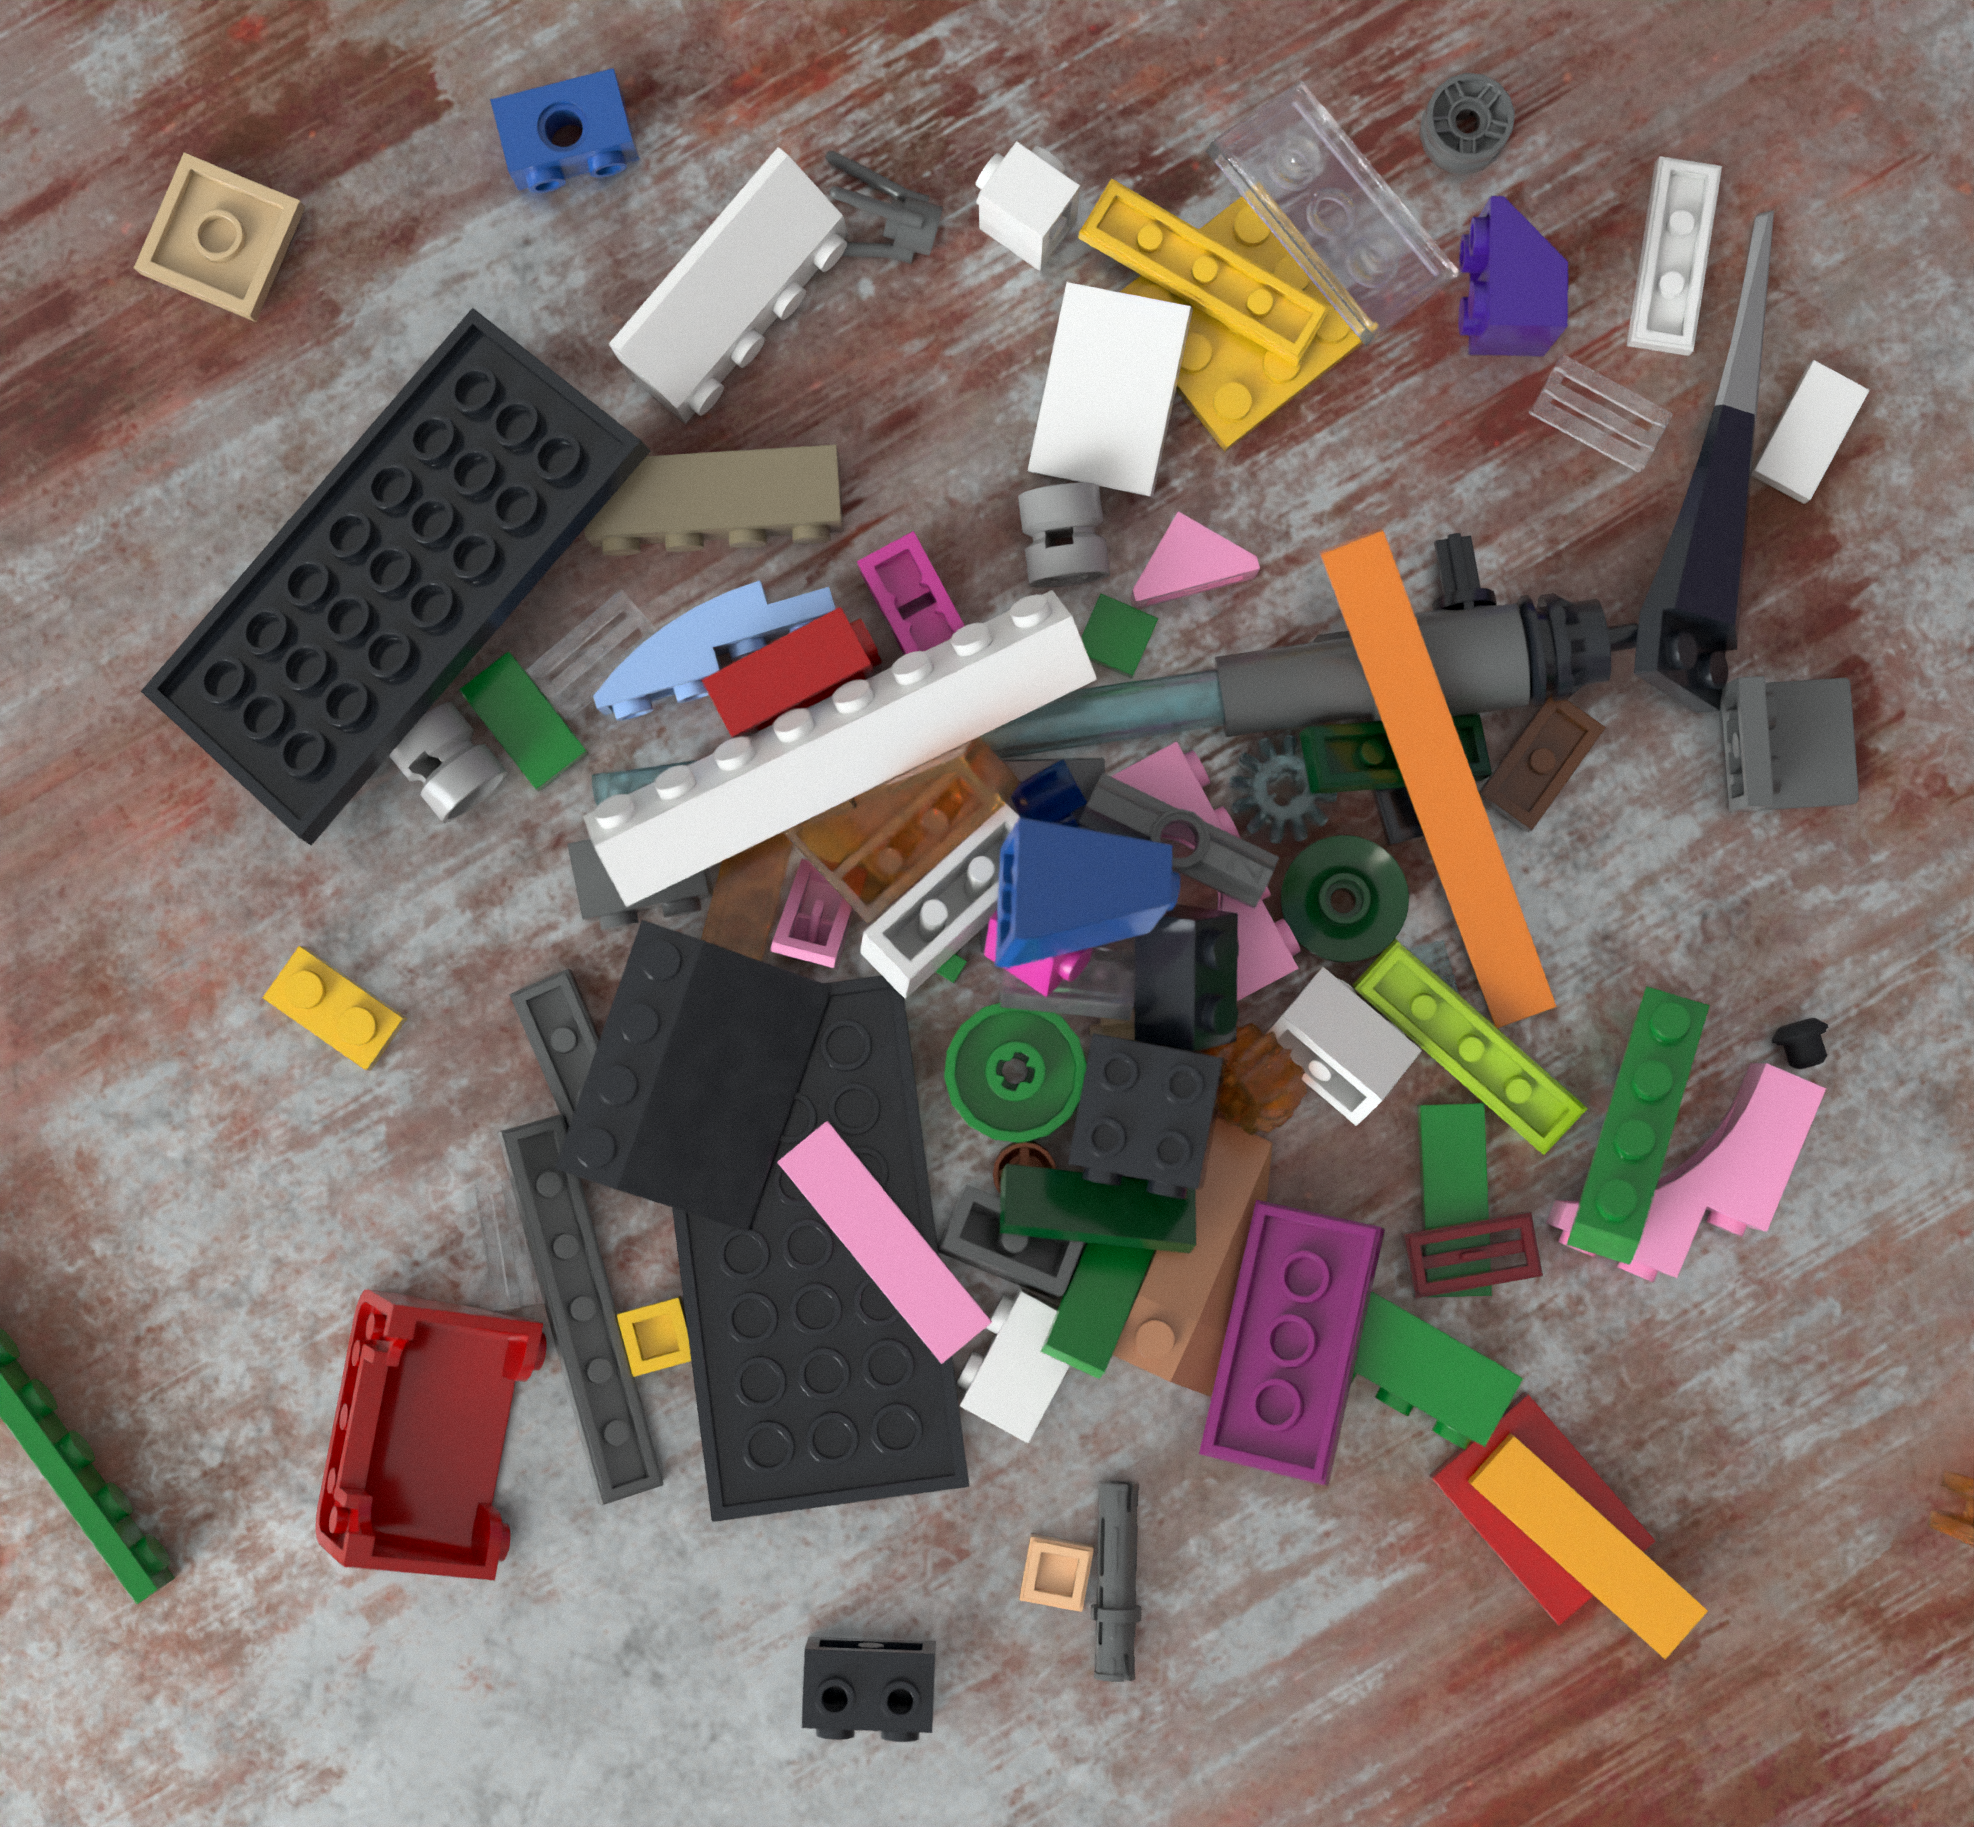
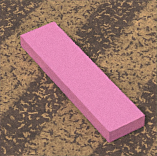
(884, 1242)

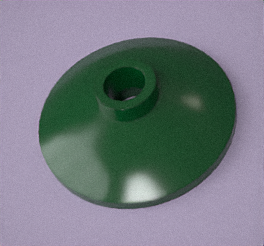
(1367, 875)

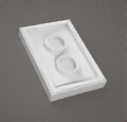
(1110, 389)

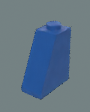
(1077, 890)

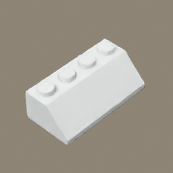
(731, 288)

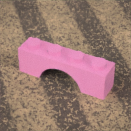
(1178, 780)

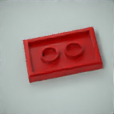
(1538, 1572)

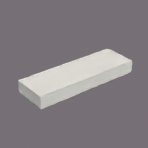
(1674, 256)

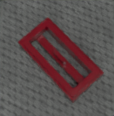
(1417, 1263)

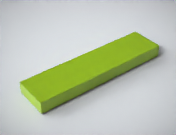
(1469, 1046)

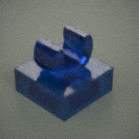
(1049, 796)

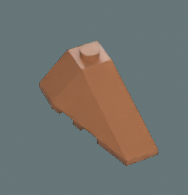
(1188, 1297)

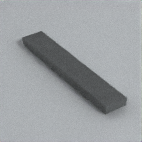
(580, 1312)

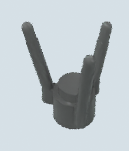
(909, 218)

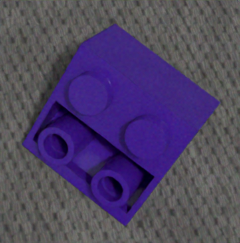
(1514, 285)

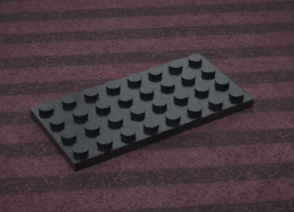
(394, 574)
(795, 1352)

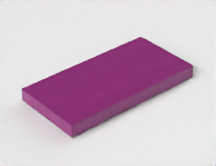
(1292, 1342)

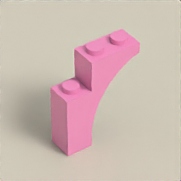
(1732, 1175)

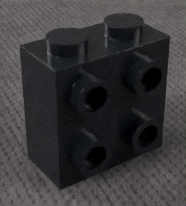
(1147, 1115)

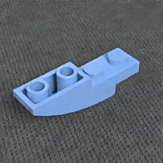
(690, 647)

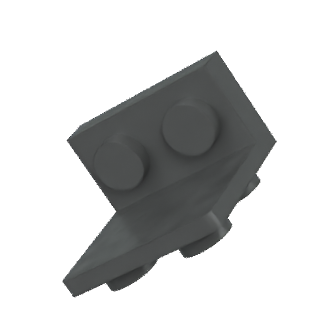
(1789, 744)

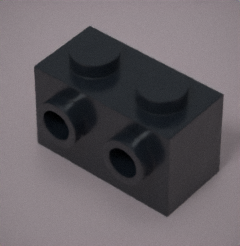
(1188, 979)
(868, 1687)

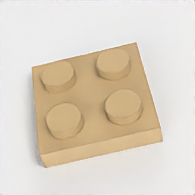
(219, 237)

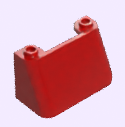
(423, 1436)

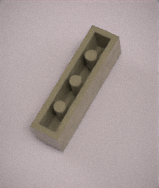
(723, 497)

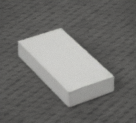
(1809, 432)

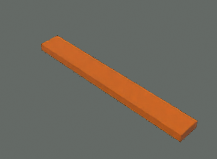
(1437, 777)

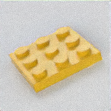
(1224, 374)

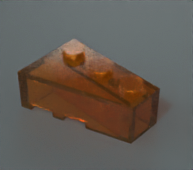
(904, 826)

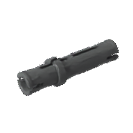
(1116, 1587)

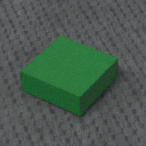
(1117, 635)

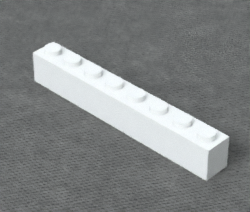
(839, 747)

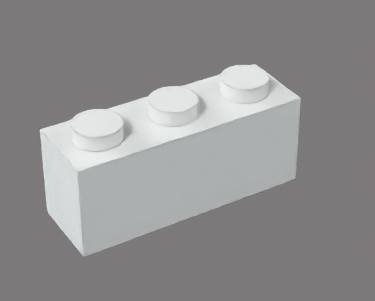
(940, 909)

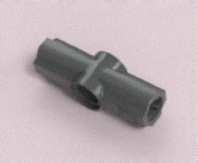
(1218, 857)

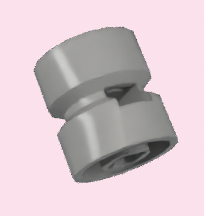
(1062, 513)
(448, 763)

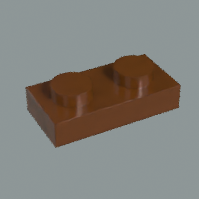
(1541, 762)

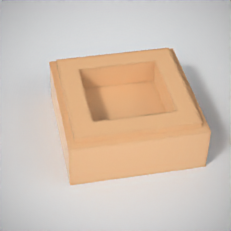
(1056, 1572)

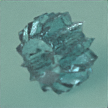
(1262, 803)

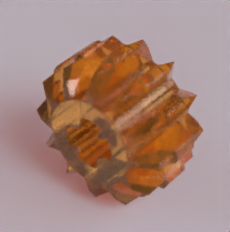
(1259, 1081)

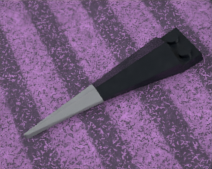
(1697, 590)

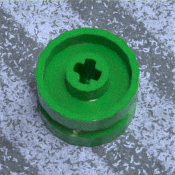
(1009, 1109)

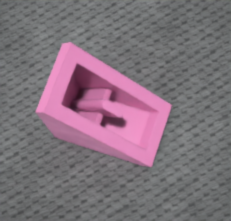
(1191, 562)
(813, 920)

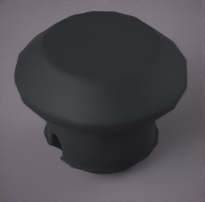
(1802, 1042)

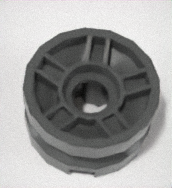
(1457, 100)

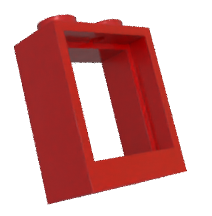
(792, 673)

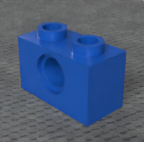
(533, 116)

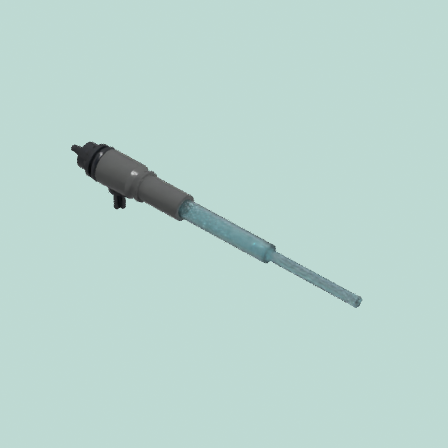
(1480, 651)

